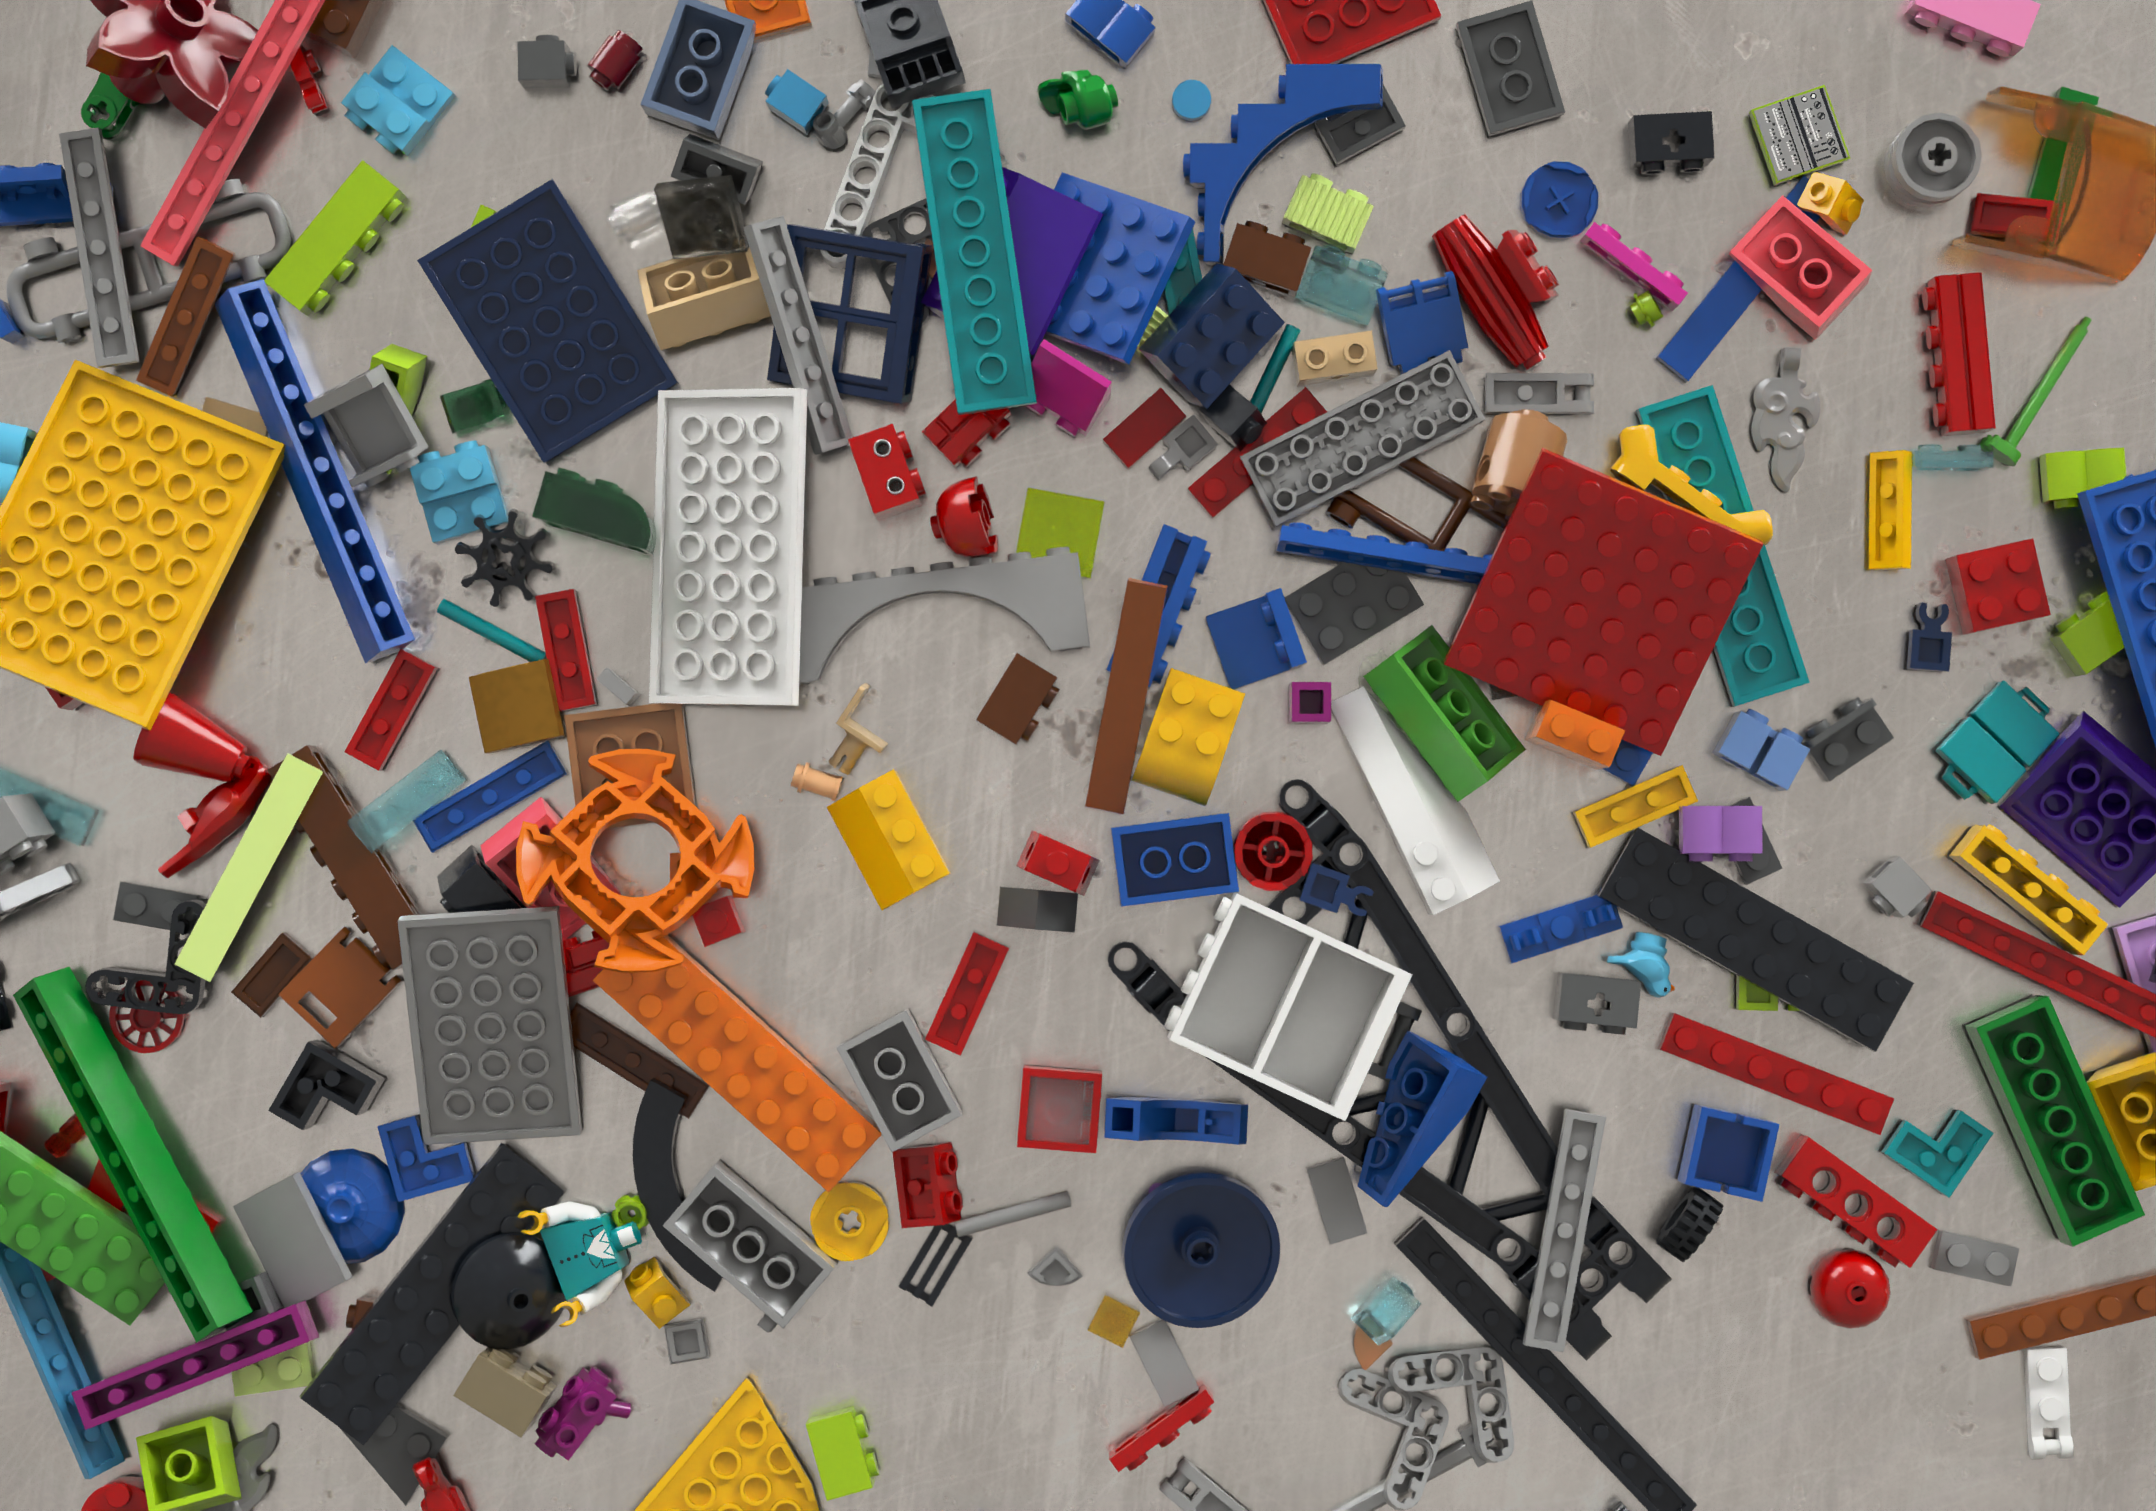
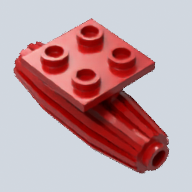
(1500, 286)

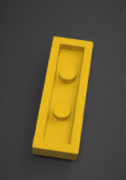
(1890, 510)
(1635, 806)

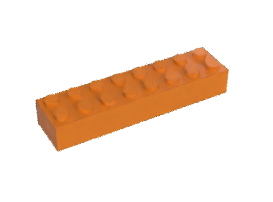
(747, 1064)

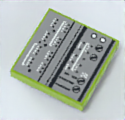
(1799, 135)

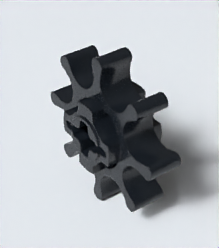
(489, 567)

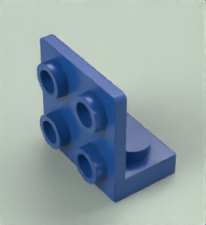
(1256, 639)

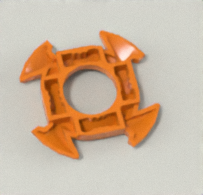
(624, 921)

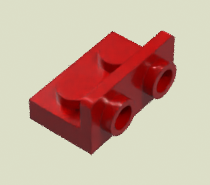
(927, 1185)

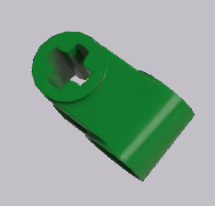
(107, 100)

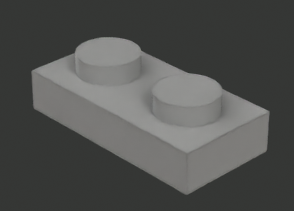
(1975, 1258)

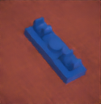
(1559, 927)

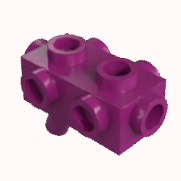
(583, 1405)

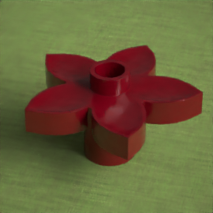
(170, 51)

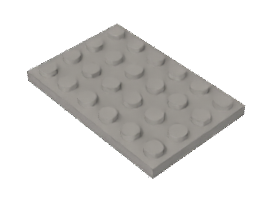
(490, 1025)

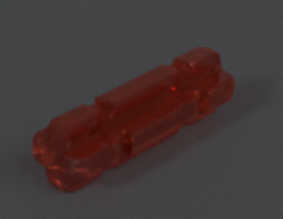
(69, 1133)

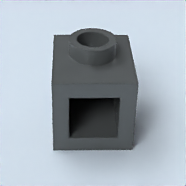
(545, 63)

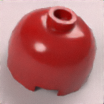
(965, 519)
(1277, 866)
(1835, 1293)

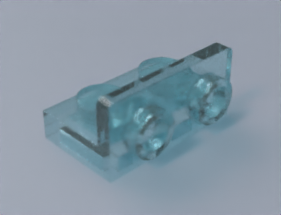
(1342, 283)

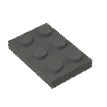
(1510, 68)
(1350, 606)

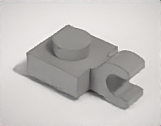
(1186, 445)

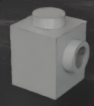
(1897, 889)

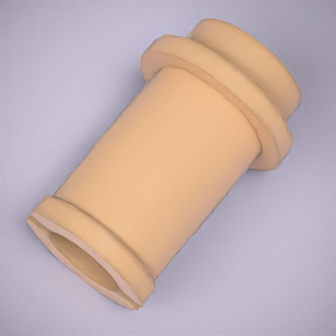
(816, 781)

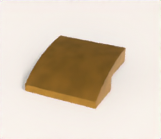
(516, 706)

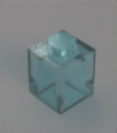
(1386, 1310)

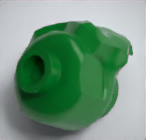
(1079, 98)

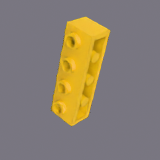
(2029, 890)

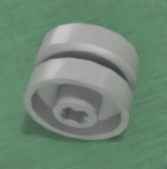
(1950, 145)

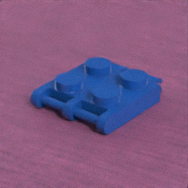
(1422, 322)

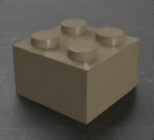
(506, 1389)

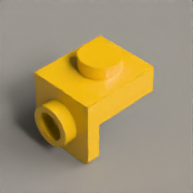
(1832, 200)
(655, 1293)

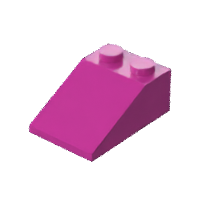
(1067, 389)

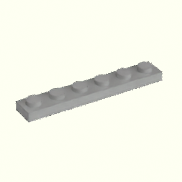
(99, 247)
(798, 332)
(1564, 1230)

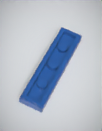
(490, 796)

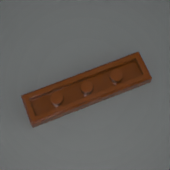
(632, 1057)

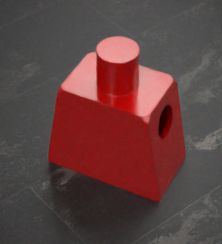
(1058, 863)

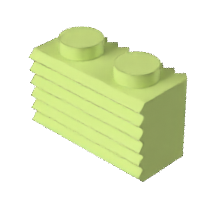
(1328, 212)

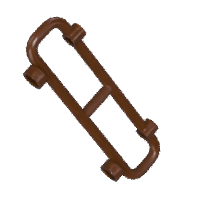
(1349, 506)

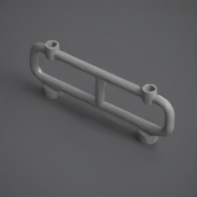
(44, 258)

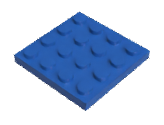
(1120, 270)

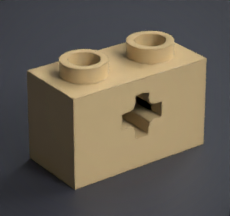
(1334, 358)

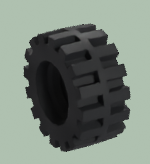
(1689, 1224)

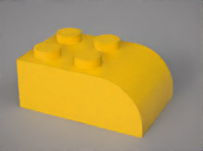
(1188, 737)
(2128, 1107)

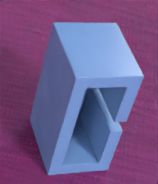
(1761, 750)

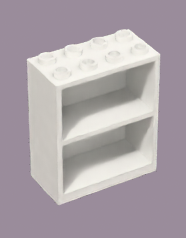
(1287, 1005)

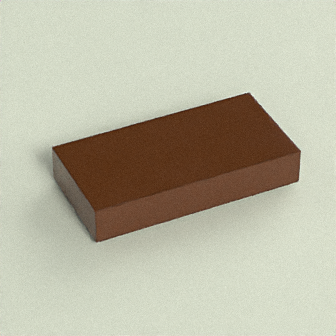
(271, 974)

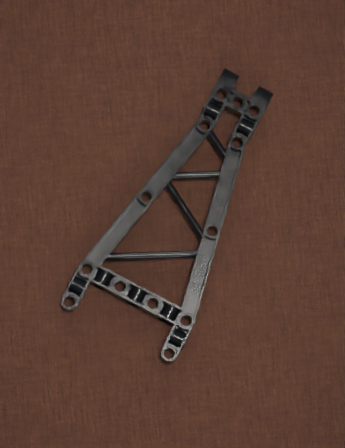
(1498, 1094)

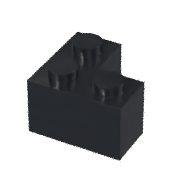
(324, 1075)

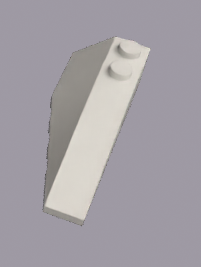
(1416, 807)

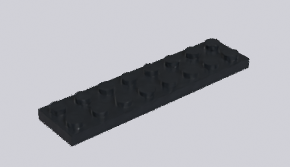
(1756, 939)
(416, 1309)

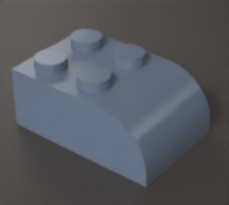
(699, 67)

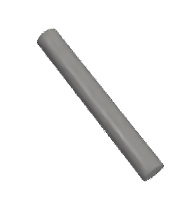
(1012, 1214)

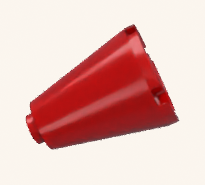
(190, 744)

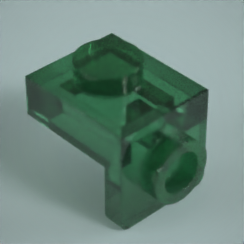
(473, 406)

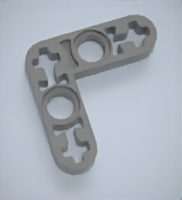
(1467, 1376)
(1410, 1420)

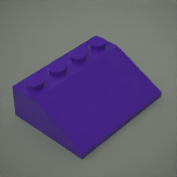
(1048, 244)
(2092, 808)

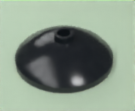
(490, 1282)

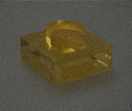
(1113, 1320)

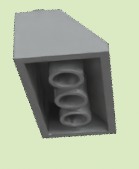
(750, 1244)

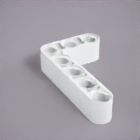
(868, 156)

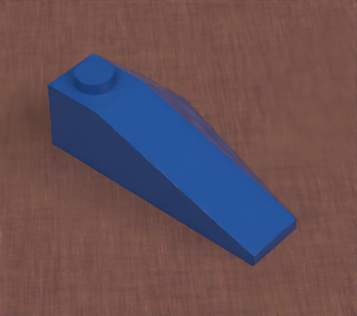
(1422, 1106)

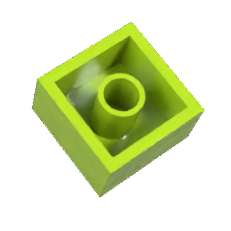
(189, 1466)

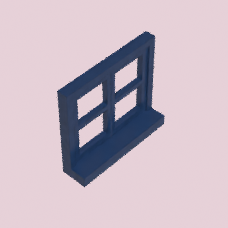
(903, 322)

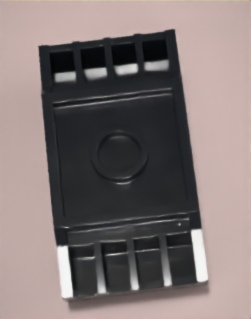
(910, 47)

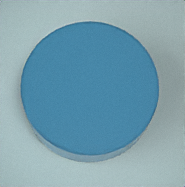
(1191, 100)

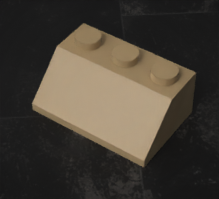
(701, 296)

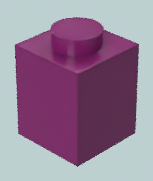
(1310, 702)

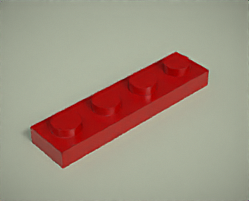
(1229, 476)

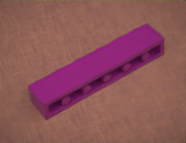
(195, 1364)

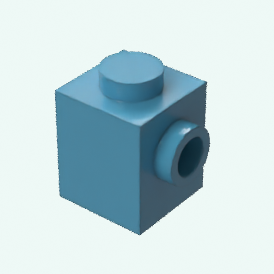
(795, 100)

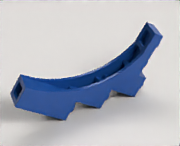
(1309, 96)

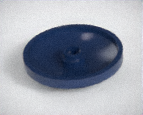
(1201, 1250)

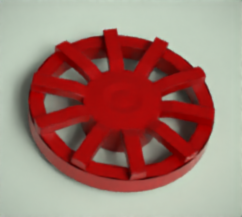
(144, 1022)

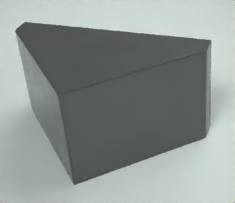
(1037, 909)
(260, 1297)

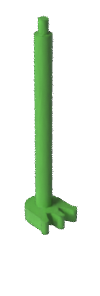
(2005, 450)

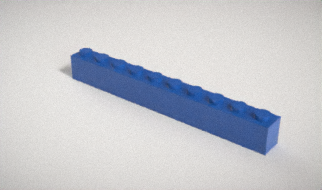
(314, 471)

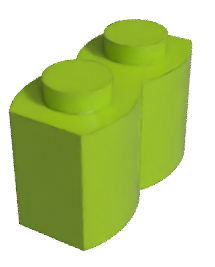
(2077, 471)

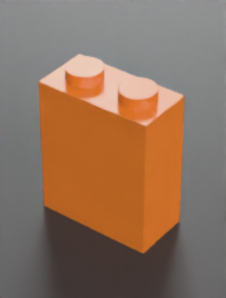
(1574, 735)

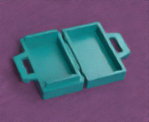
(1997, 742)

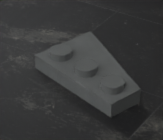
(397, 1446)

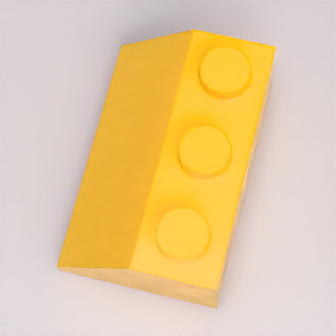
(888, 839)

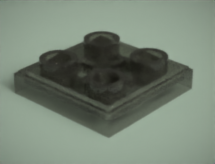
(701, 217)

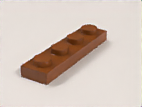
(185, 316)

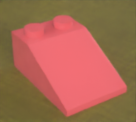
(1801, 267)
(500, 857)

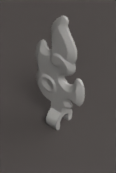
(1772, 423)
(248, 1456)

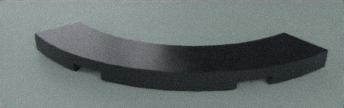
(656, 1175)

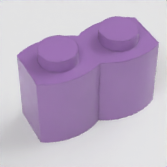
(1720, 831)

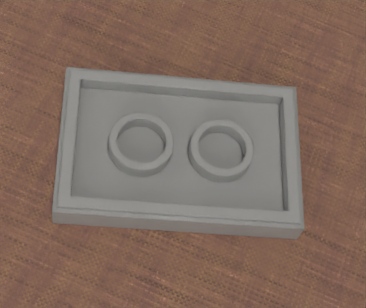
(292, 1241)

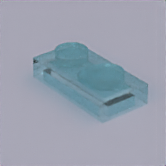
(1966, 458)

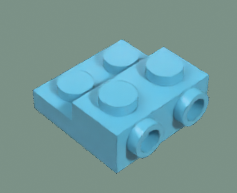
(397, 101)
(457, 490)

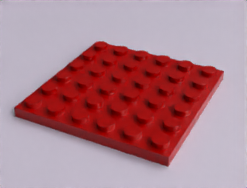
(1602, 600)

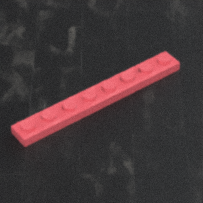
(230, 128)

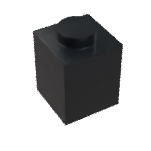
(1234, 418)

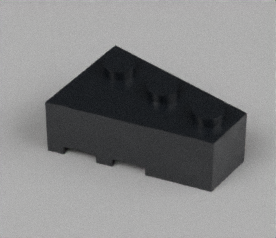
(472, 887)

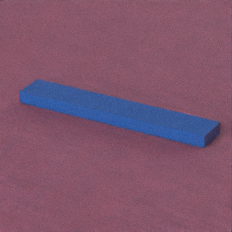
(1716, 312)

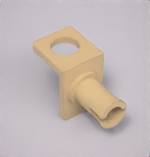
(857, 736)

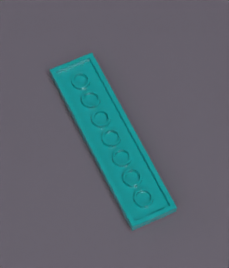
(974, 251)
(1757, 641)

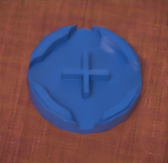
(1559, 200)

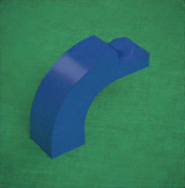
(1175, 1120)

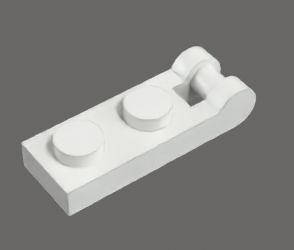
(2047, 1401)

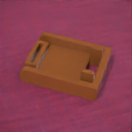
(343, 982)

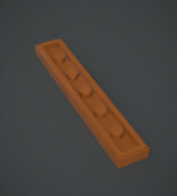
(1126, 695)

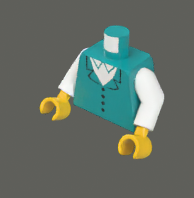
(584, 1252)

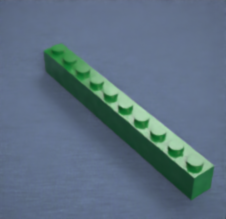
(132, 1153)

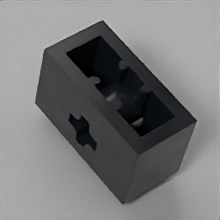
(1690, 130)

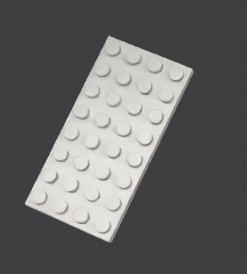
(728, 546)

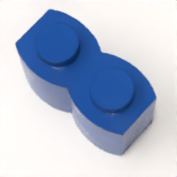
(1112, 26)

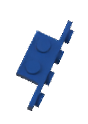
(34, 195)

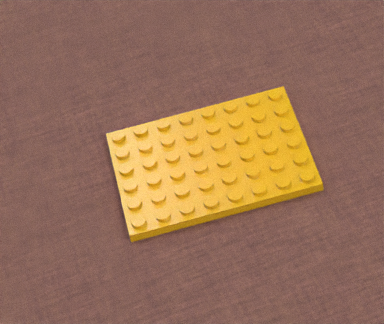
(122, 539)

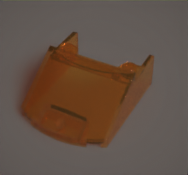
(2103, 195)

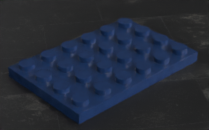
(547, 320)

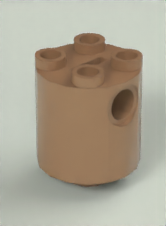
(1509, 457)

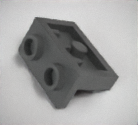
(1846, 739)

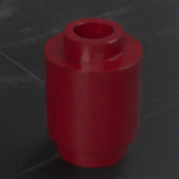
(614, 60)

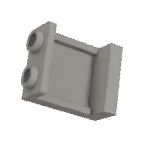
(371, 425)

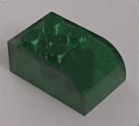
(594, 511)

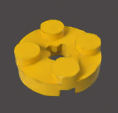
(828, 1227)

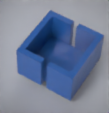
(1728, 1151)

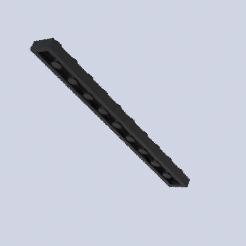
(1542, 1371)

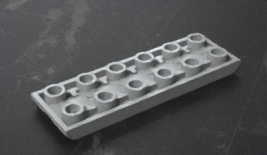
(1362, 438)

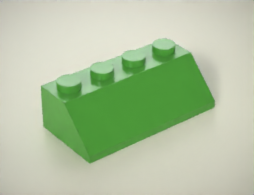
(1444, 714)

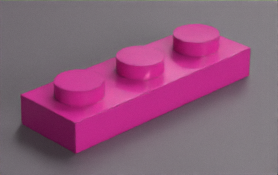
(1634, 265)

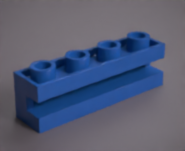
(1173, 564)

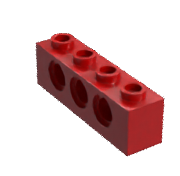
(1909, 1231)

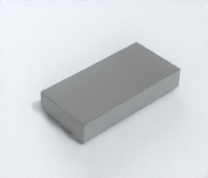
(1336, 1200)
(1164, 1362)

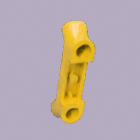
(1641, 467)

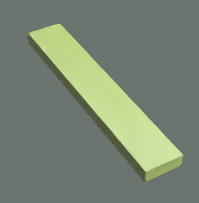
(248, 867)

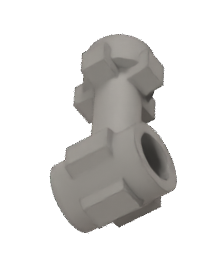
(830, 127)

